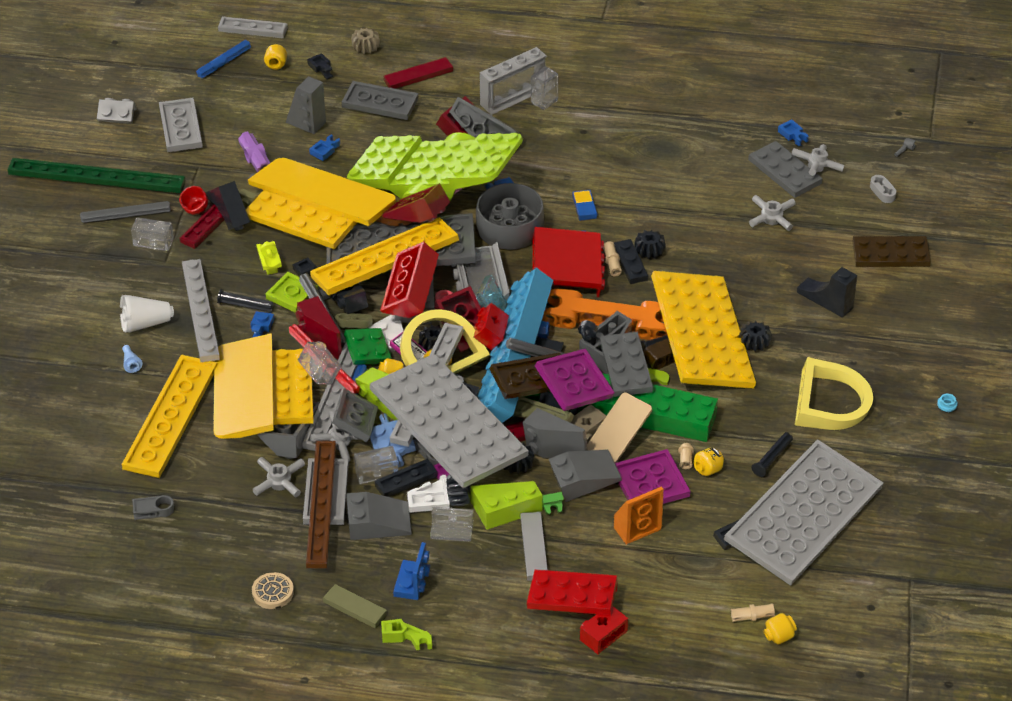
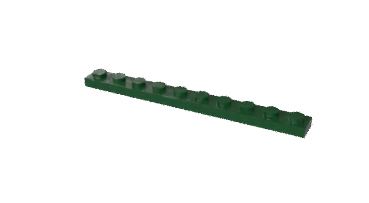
(96, 175)

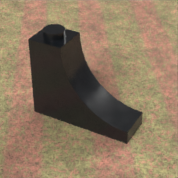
(230, 205)
(835, 295)

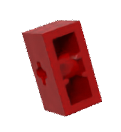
(490, 326)
(603, 630)

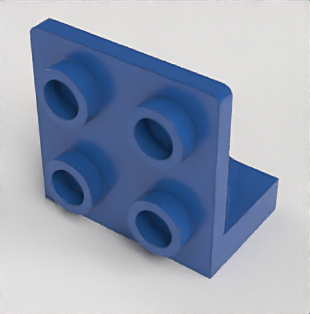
(412, 575)

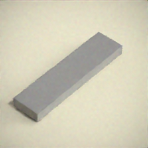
(252, 27)
(533, 543)

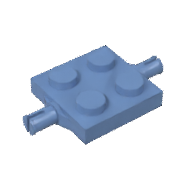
(381, 438)

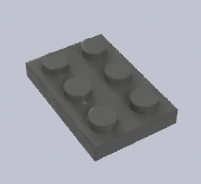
(355, 415)

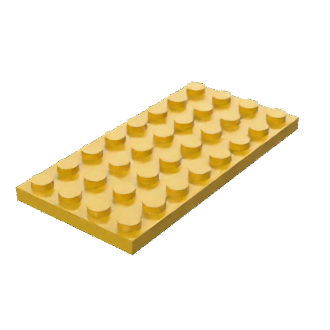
(702, 330)

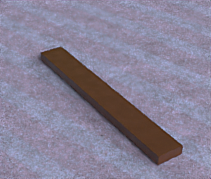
(321, 505)

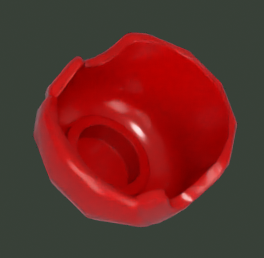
(193, 200)

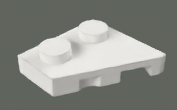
(389, 328)
(429, 496)

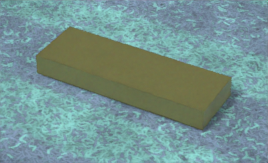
(355, 606)

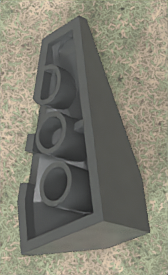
(478, 121)
(288, 438)

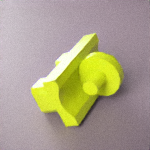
(269, 257)

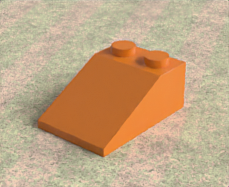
(640, 516)

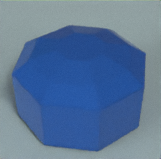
(543, 330)

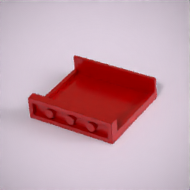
(569, 257)

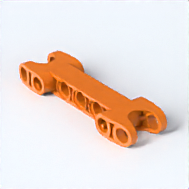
(574, 309)

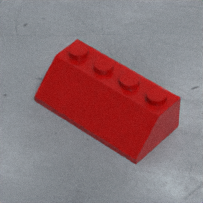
(410, 281)

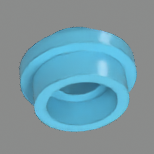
(947, 402)

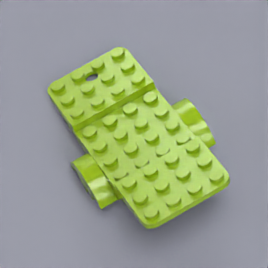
(410, 165)

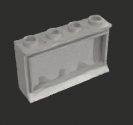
(509, 81)
(487, 263)

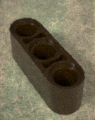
(659, 354)

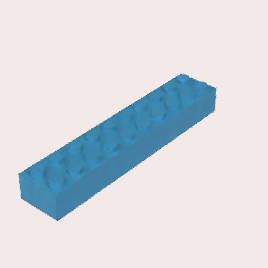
(525, 314)

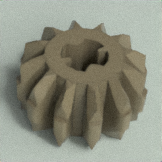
(365, 40)

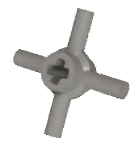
(817, 159)
(772, 212)
(340, 436)
(278, 477)

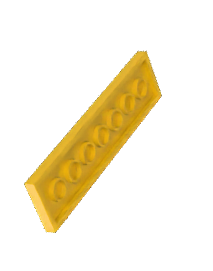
(380, 256)
(169, 416)

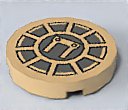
(272, 590)

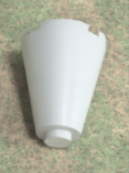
(143, 312)

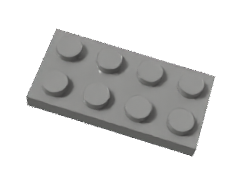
(180, 124)
(339, 491)

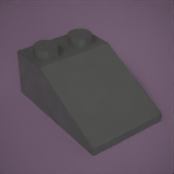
(552, 435)
(583, 472)
(377, 516)

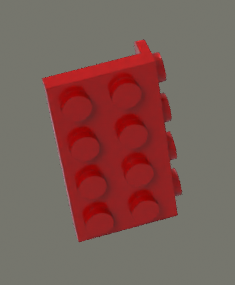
(572, 592)

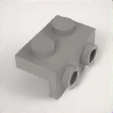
(116, 111)

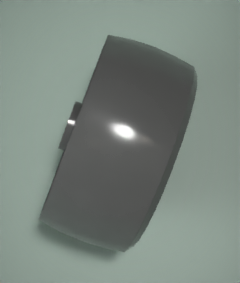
(509, 204)

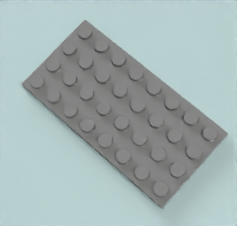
(449, 420)
(803, 512)

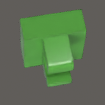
(552, 500)

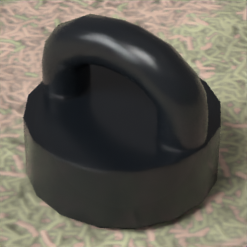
(587, 330)

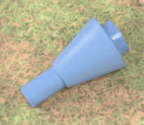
(132, 362)

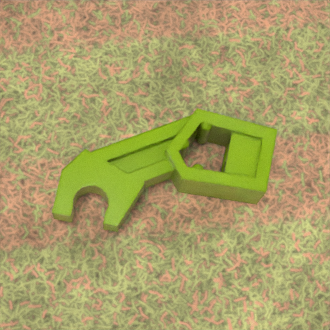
(398, 631)

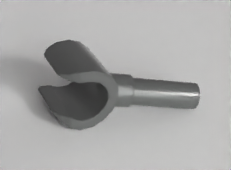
(908, 144)

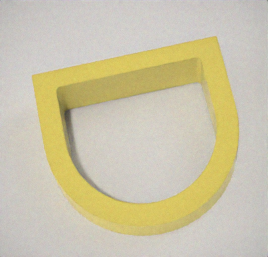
(479, 350)
(823, 420)

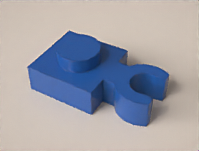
(792, 130)
(324, 149)

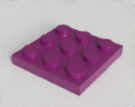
(574, 379)
(651, 472)

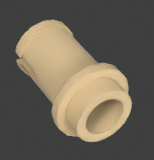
(686, 451)

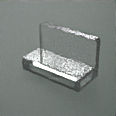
(451, 524)

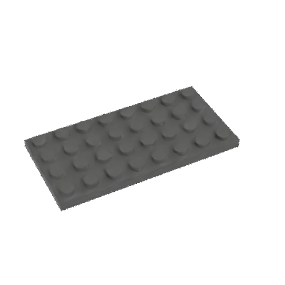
(364, 236)

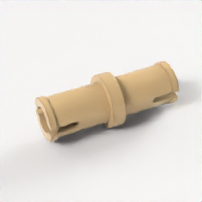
(612, 258)
(752, 612)

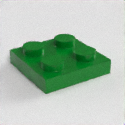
(366, 346)

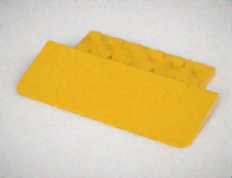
(313, 202)
(259, 388)

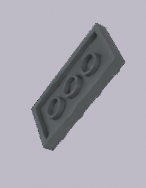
(380, 100)
(785, 169)
(626, 364)

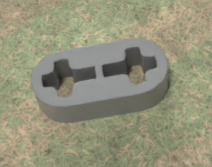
(883, 189)

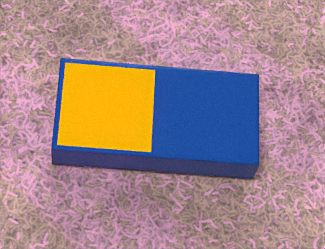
(584, 205)

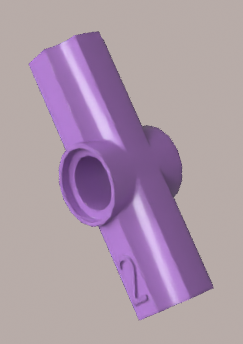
(253, 151)

